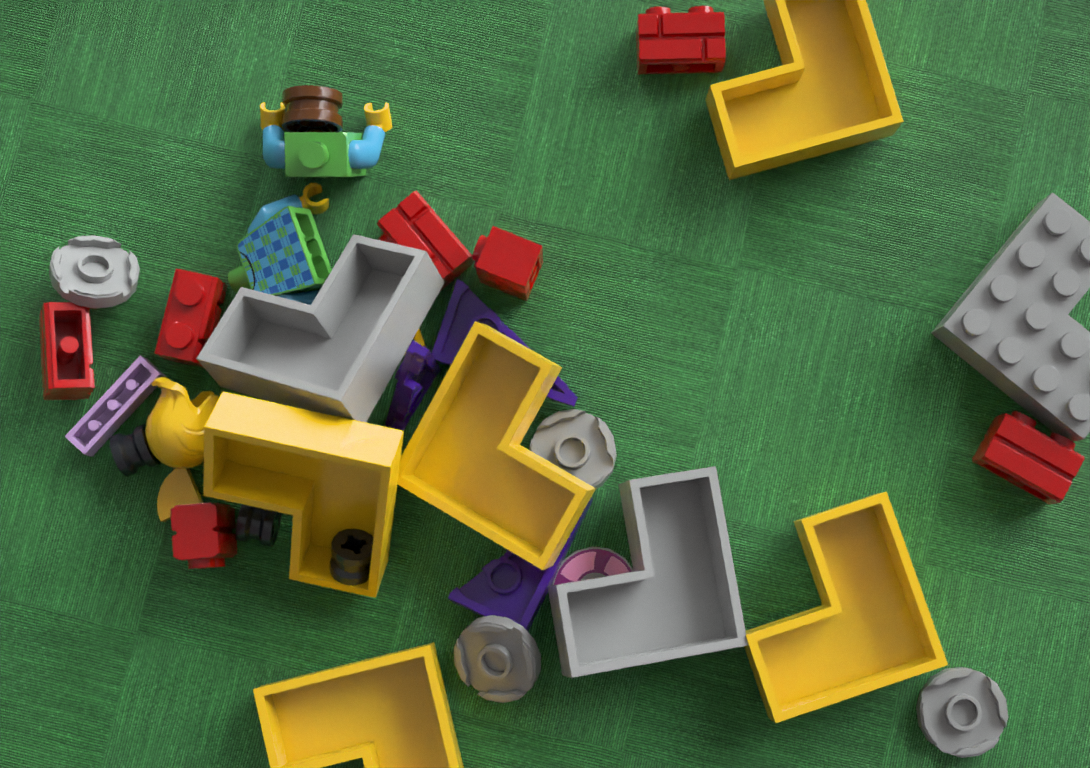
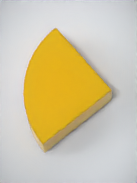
(177, 489)

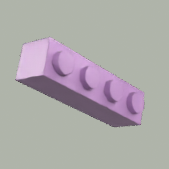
(114, 407)

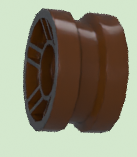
(312, 109)

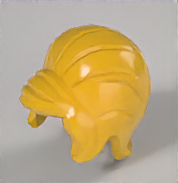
(177, 424)

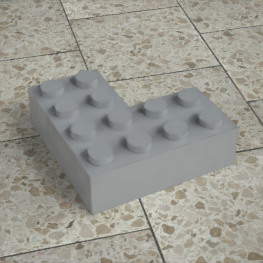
(1018, 323)
(337, 349)
(680, 589)

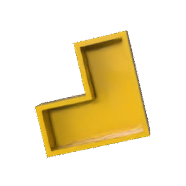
(819, 101)
(471, 455)
(308, 466)
(869, 622)
(373, 709)

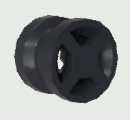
(132, 451)
(258, 525)
(351, 556)

